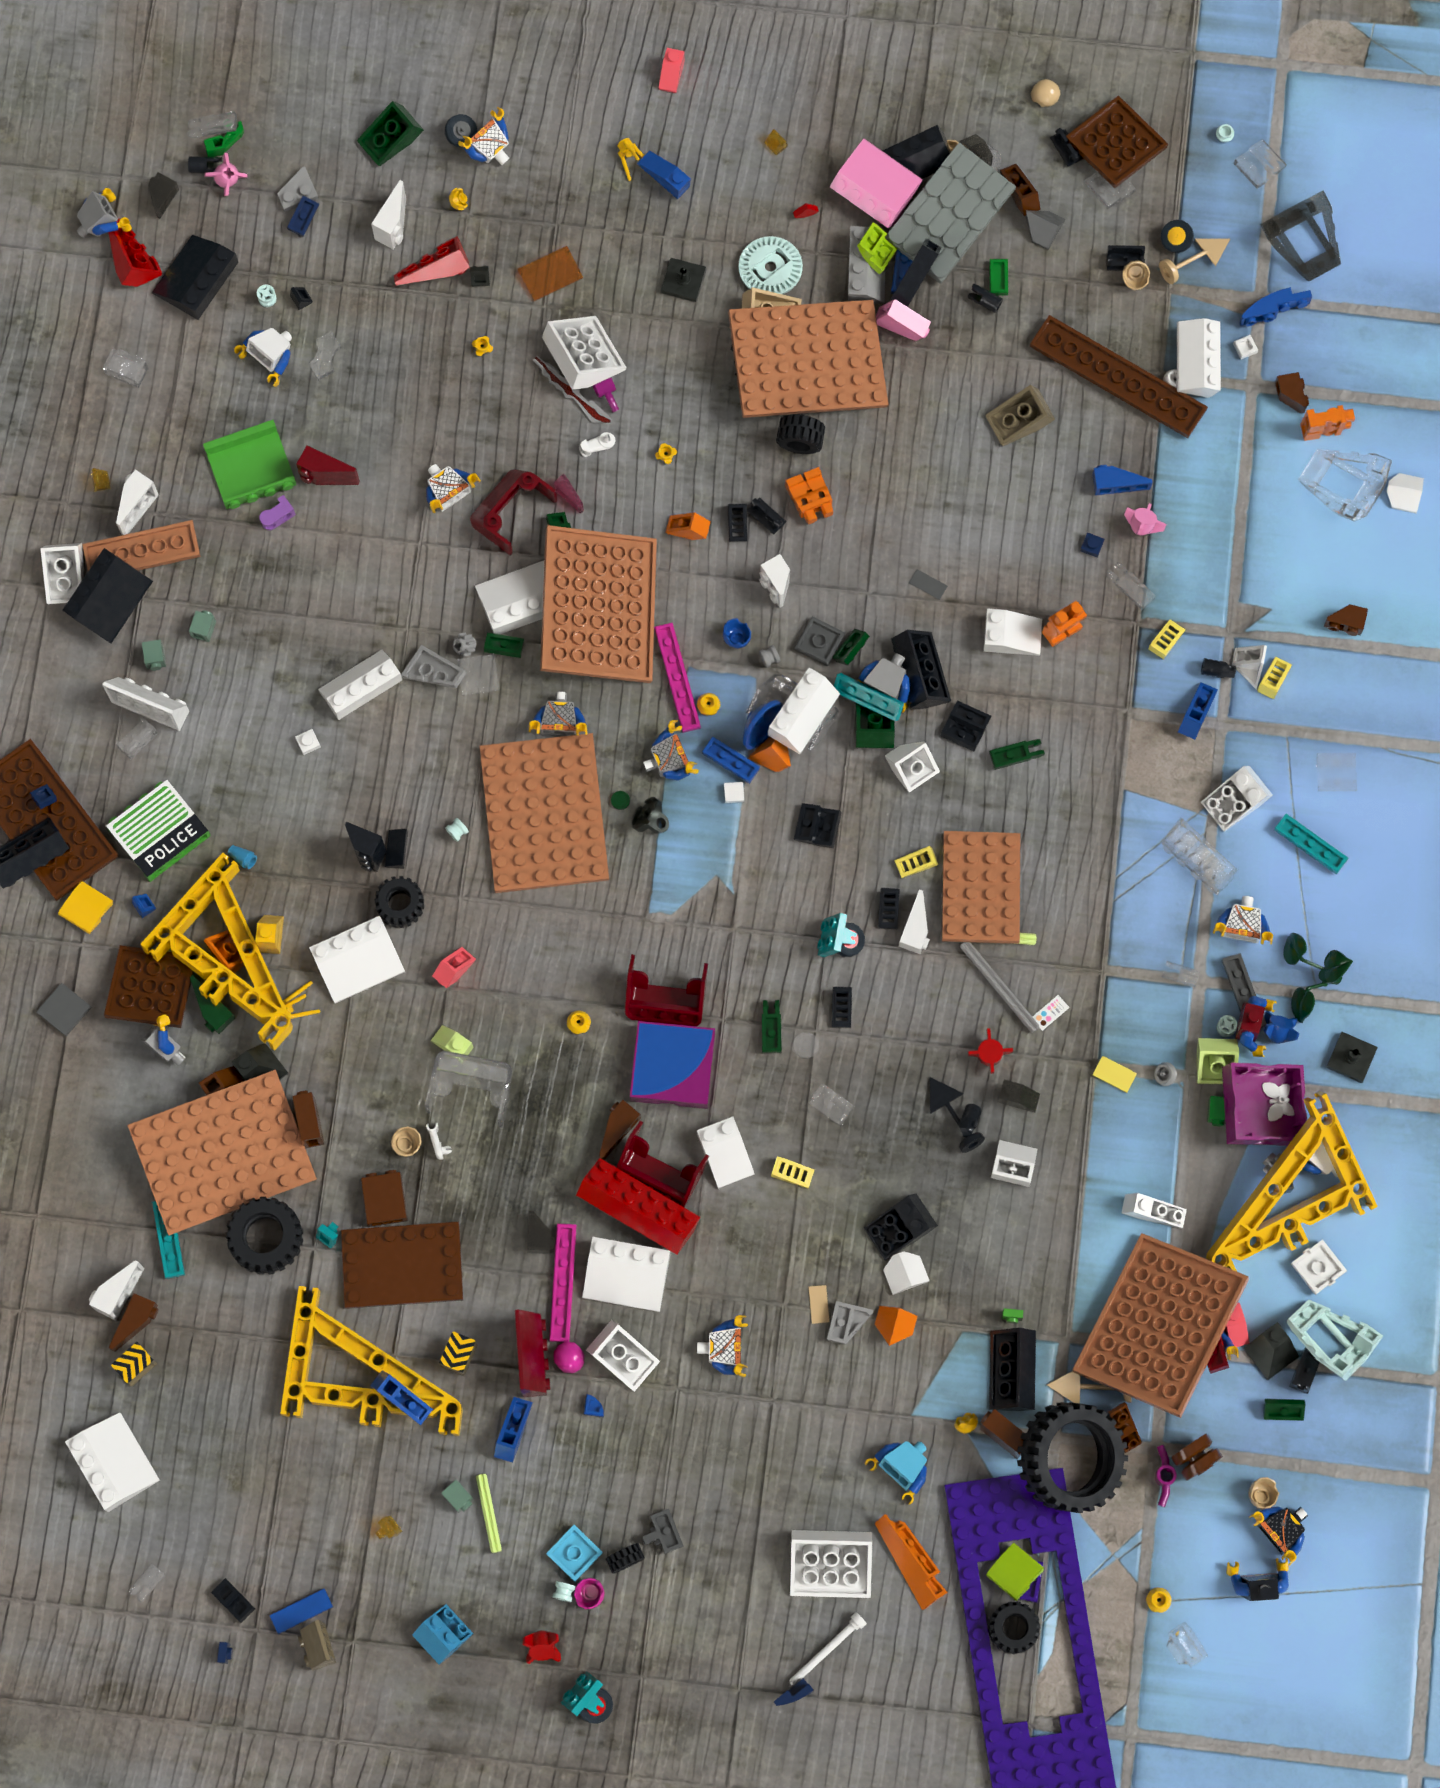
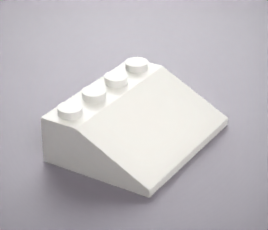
(582, 351)
(513, 598)
(146, 702)
(357, 959)
(626, 1274)
(112, 1461)
(831, 1564)

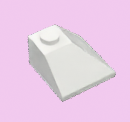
(912, 764)

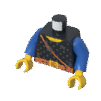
(1282, 1529)
(1260, 1586)

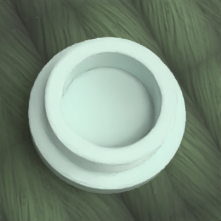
(1225, 133)

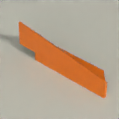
(912, 1561)

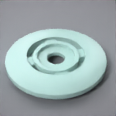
(761, 252)

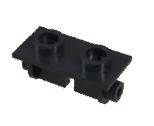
(1065, 149)
(766, 515)

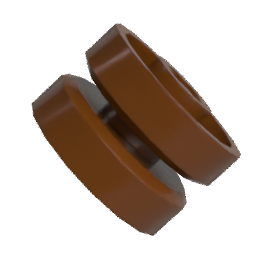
(1197, 1458)

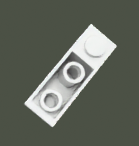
(1153, 1210)

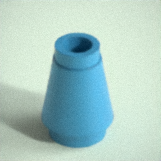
(242, 856)

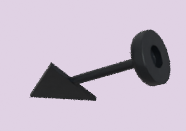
(941, 1096)

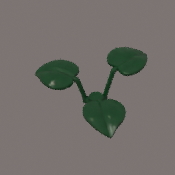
(1335, 967)

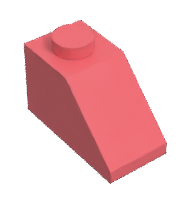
(671, 70)
(453, 967)
(1237, 1328)

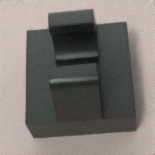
(480, 276)

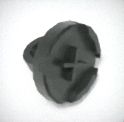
(646, 817)

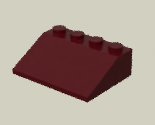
(531, 1353)

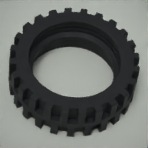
(1109, 1457)

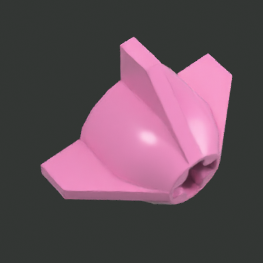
(226, 174)
(1144, 521)

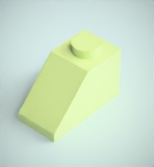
(452, 1041)

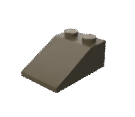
(1020, 416)
(317, 1645)

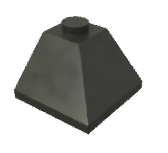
(258, 1062)
(1272, 1351)

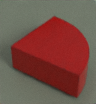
(805, 211)

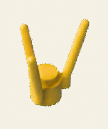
(628, 149)
(288, 1004)

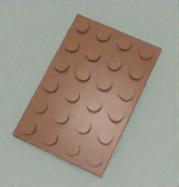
(981, 887)

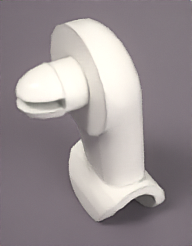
(602, 442)
(439, 1150)

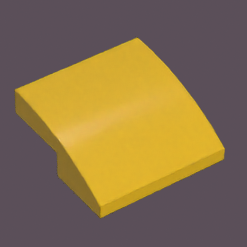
(85, 907)

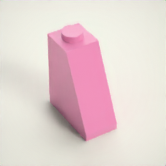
(902, 320)

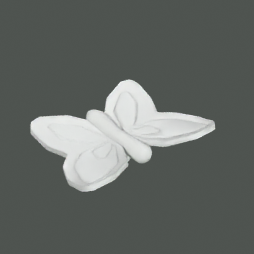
(1280, 1099)

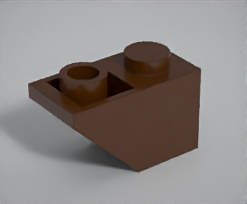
(1290, 391)
(1348, 619)
(220, 1080)

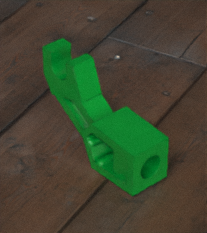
(226, 141)

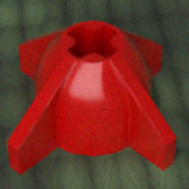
(990, 1052)
(542, 1646)

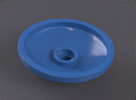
(758, 724)

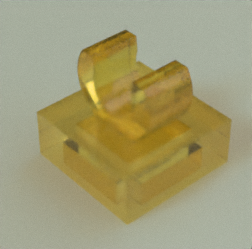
(388, 1528)

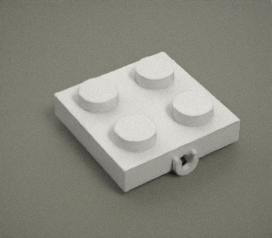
(1318, 1267)

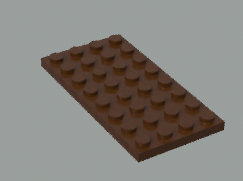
(88, 849)

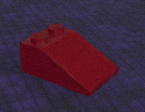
(325, 470)

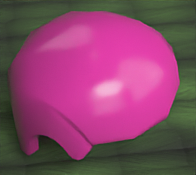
(569, 1357)
(589, 1593)

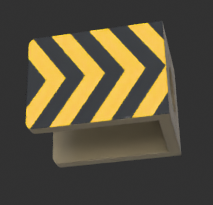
(458, 1353)
(134, 1364)

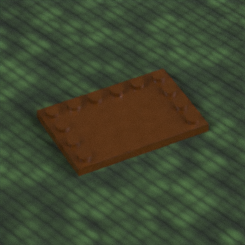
(402, 1265)

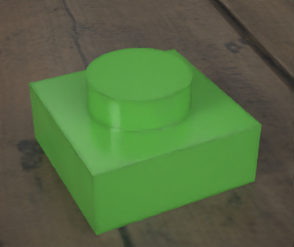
(1012, 1315)

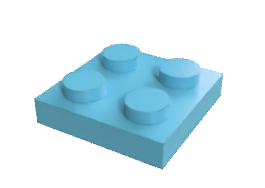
(574, 1553)

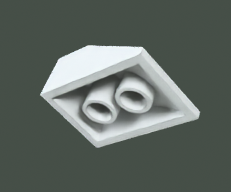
(390, 220)
(136, 498)
(62, 571)
(1012, 633)
(726, 1152)
(114, 1293)
(622, 1355)

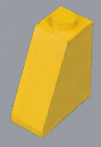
(269, 934)

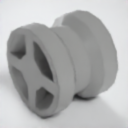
(769, 656)

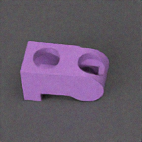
(277, 515)

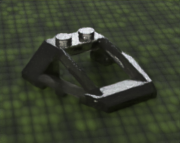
(1295, 215)

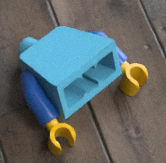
(903, 1464)

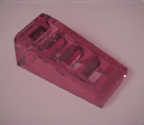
(566, 491)

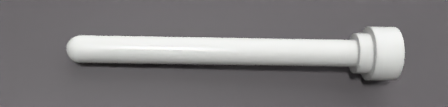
(855, 1623)

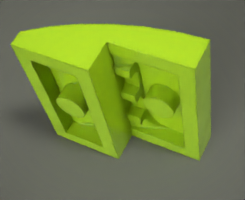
(876, 248)
(1014, 1571)

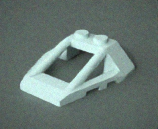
(1355, 1353)

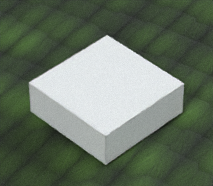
(1245, 347)
(734, 792)

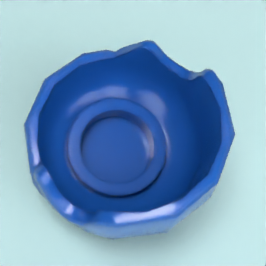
(736, 633)

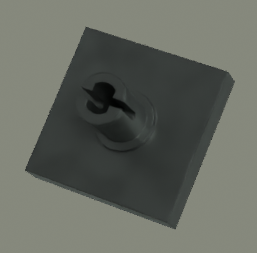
(683, 279)
(1352, 1057)

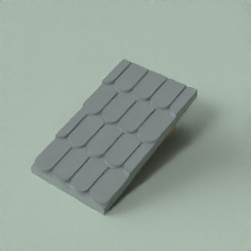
(951, 210)

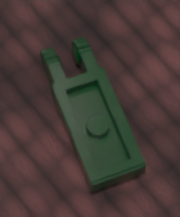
(1015, 754)
(771, 1029)

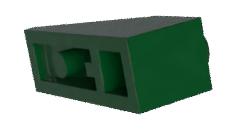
(216, 1017)

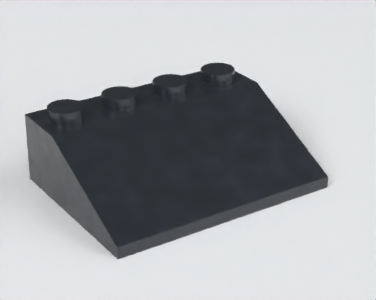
(196, 275)
(107, 595)

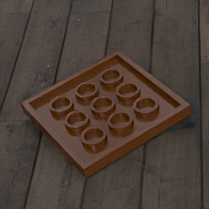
(1116, 141)
(148, 988)

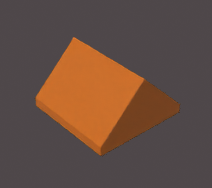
(225, 951)

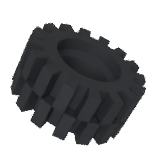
(625, 1558)

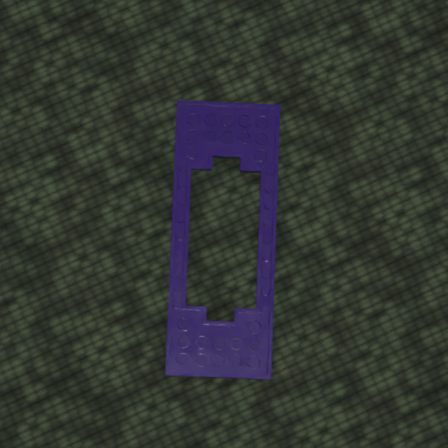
(981, 1518)

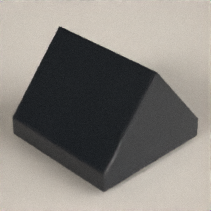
(300, 297)

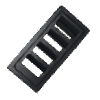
(737, 507)
(888, 892)
(841, 990)

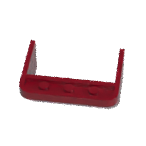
(486, 517)
(664, 1003)
(657, 1174)

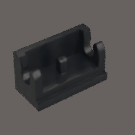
(1120, 255)
(1304, 1372)

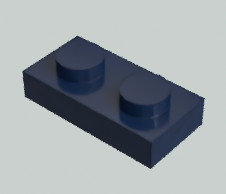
(303, 216)

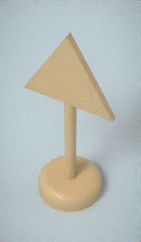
(1211, 247)
(1070, 1387)

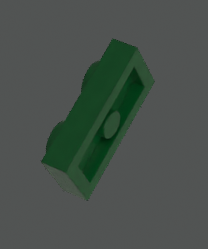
(504, 645)
(851, 646)
(1284, 1409)

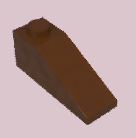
(1025, 194)
(620, 1122)
(136, 1317)

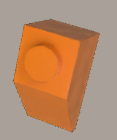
(688, 526)

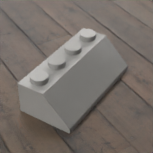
(863, 280)

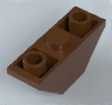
(1126, 1424)

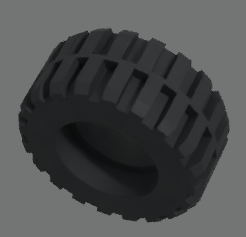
(249, 1214)

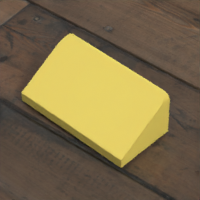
(1114, 1074)

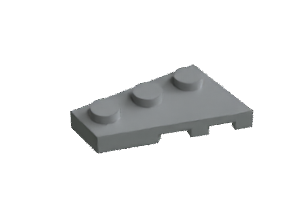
(433, 669)

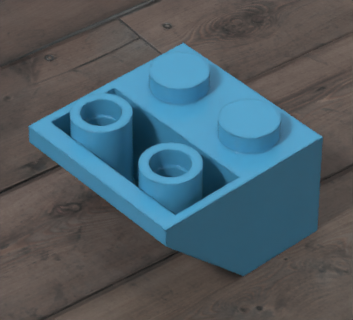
(442, 1634)

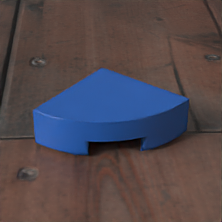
(593, 1407)

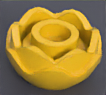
(458, 199)
(708, 709)
(584, 1024)
(966, 1423)
(1156, 1606)

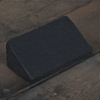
(396, 848)

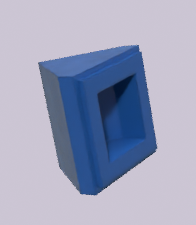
(143, 905)

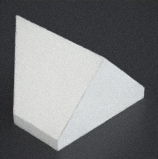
(1250, 662)

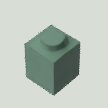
(202, 625)
(154, 655)
(457, 1496)

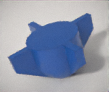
(1280, 1029)

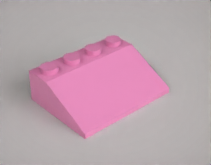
(876, 183)

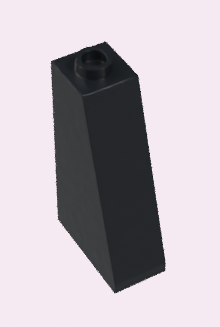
(916, 272)

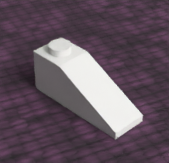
(915, 932)

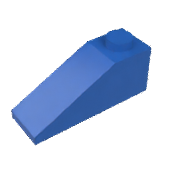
(665, 174)
(1116, 480)
(1197, 711)
(401, 1397)
(512, 1429)

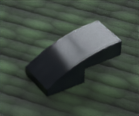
(233, 1600)

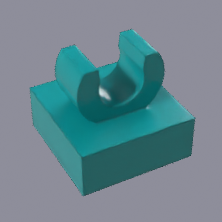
(327, 1234)

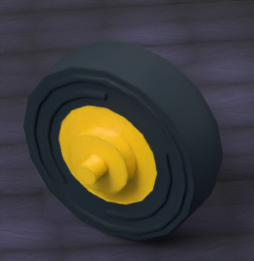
(1177, 236)

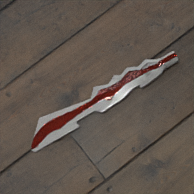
(591, 409)

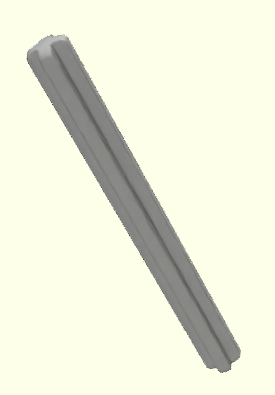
(999, 986)

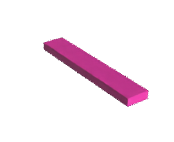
(677, 677)
(563, 1283)

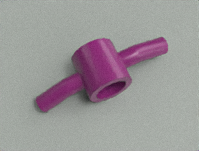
(605, 389)
(1165, 1485)

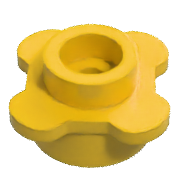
(482, 341)
(665, 448)

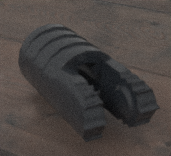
(200, 164)
(985, 298)

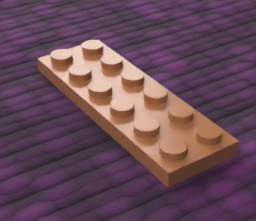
(149, 547)

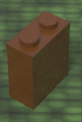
(308, 1119)
(384, 1198)
(1002, 1432)

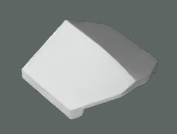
(1405, 492)
(905, 1272)

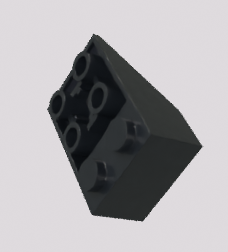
(900, 1226)

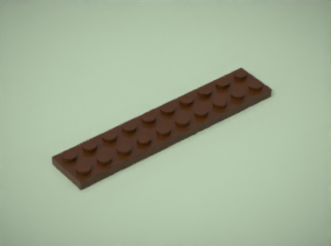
(1118, 376)

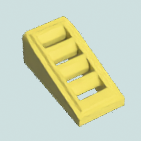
(1158, 650)
(1268, 687)
(927, 850)
(775, 1173)

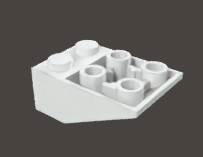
(1236, 798)

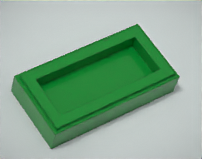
(998, 276)

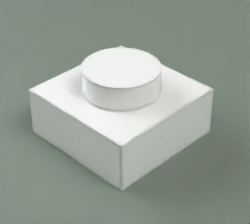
(307, 741)

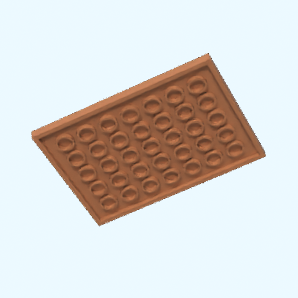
(808, 358)
(598, 604)
(544, 813)
(221, 1152)
(1161, 1325)

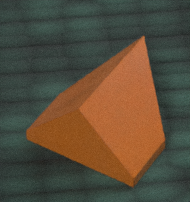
(771, 755)
(895, 1324)

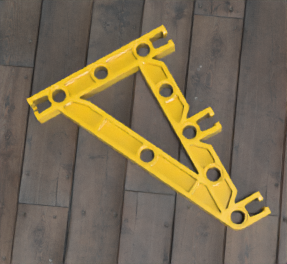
(269, 1006)
(1248, 1223)
(365, 1352)

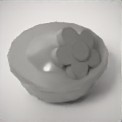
(1165, 1074)

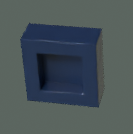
(1092, 545)
(43, 796)
(225, 1653)

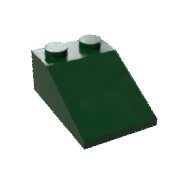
(390, 133)
(873, 729)

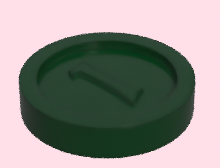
(620, 800)

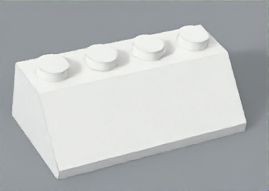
(1198, 357)
(360, 684)
(803, 711)

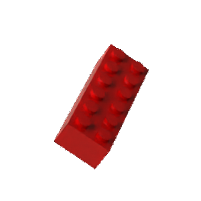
(638, 1206)

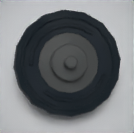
(459, 126)

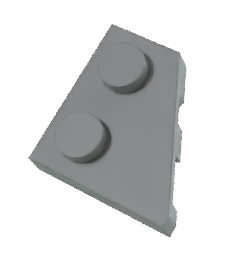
(298, 186)
(846, 1322)

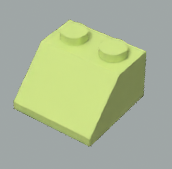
(1212, 1056)

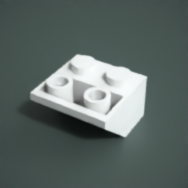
(775, 577)
(1014, 1163)

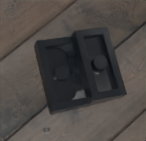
(965, 726)
(817, 825)

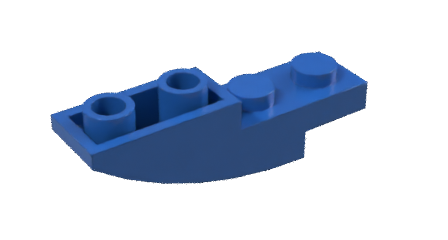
(1268, 307)

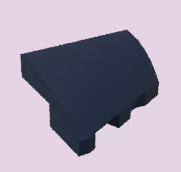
(797, 1692)

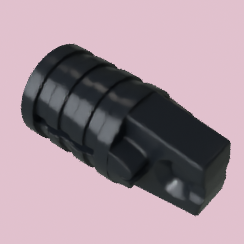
(1217, 668)
(970, 1119)

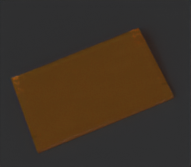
(550, 273)

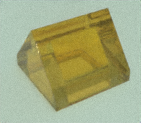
(776, 142)
(100, 480)

